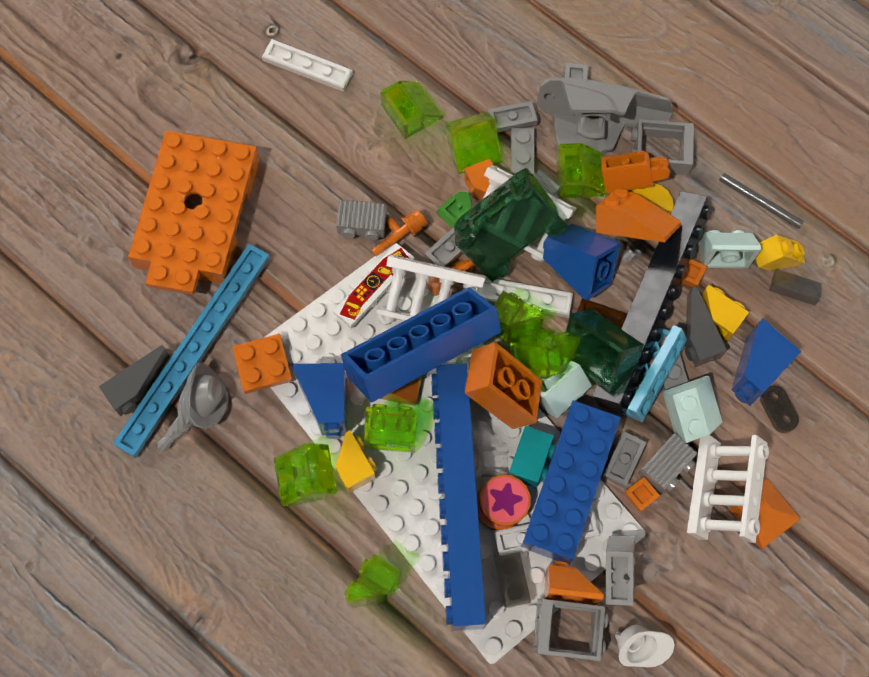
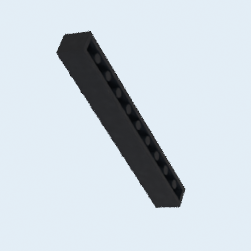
(657, 292)

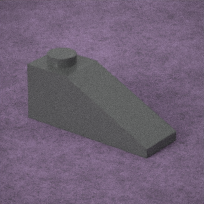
(702, 336)
(132, 384)

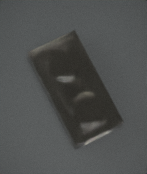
(512, 579)

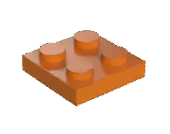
(262, 363)

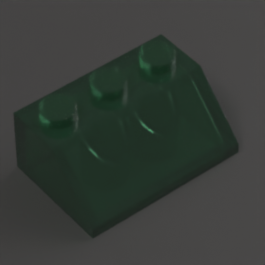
(604, 349)

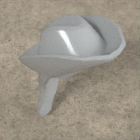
(200, 404)

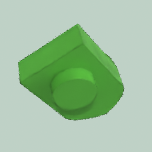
(455, 207)

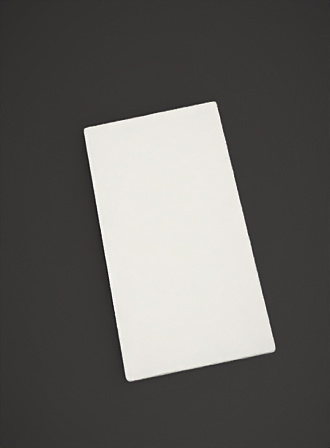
(406, 487)

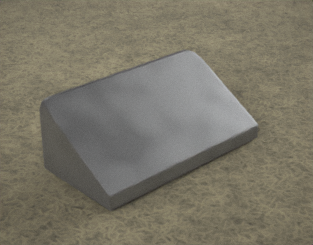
(795, 287)

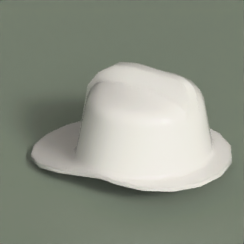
(643, 647)

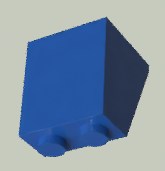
(582, 259)
(761, 362)
(326, 394)

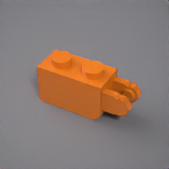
(633, 171)

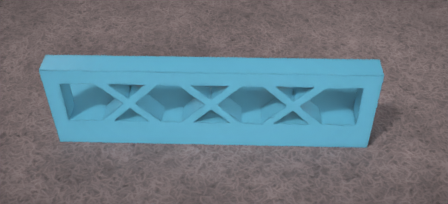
(658, 372)

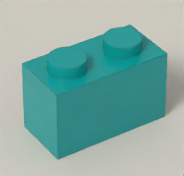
(531, 456)

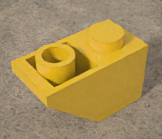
(780, 253)
(724, 312)
(352, 464)

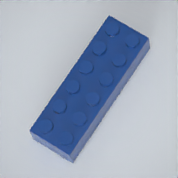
(421, 344)
(571, 483)

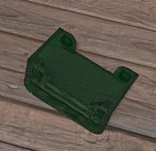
(507, 223)

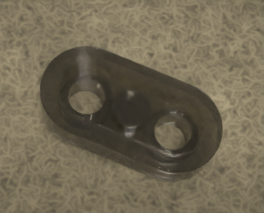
(778, 408)

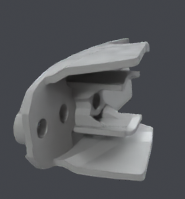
(597, 110)

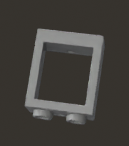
(668, 129)
(620, 570)
(599, 620)

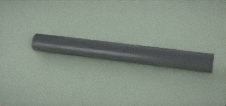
(760, 200)

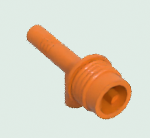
(412, 223)

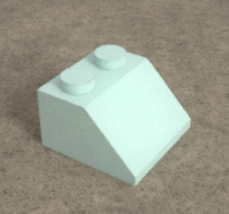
(728, 249)
(562, 388)
(693, 409)

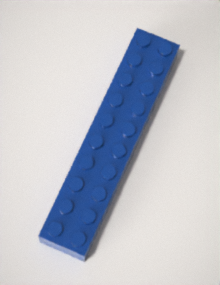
(459, 499)

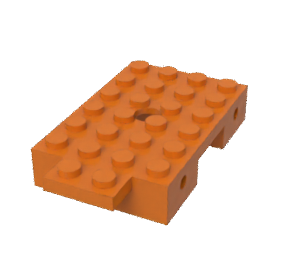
(200, 242)

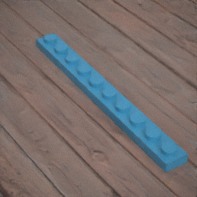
(191, 351)

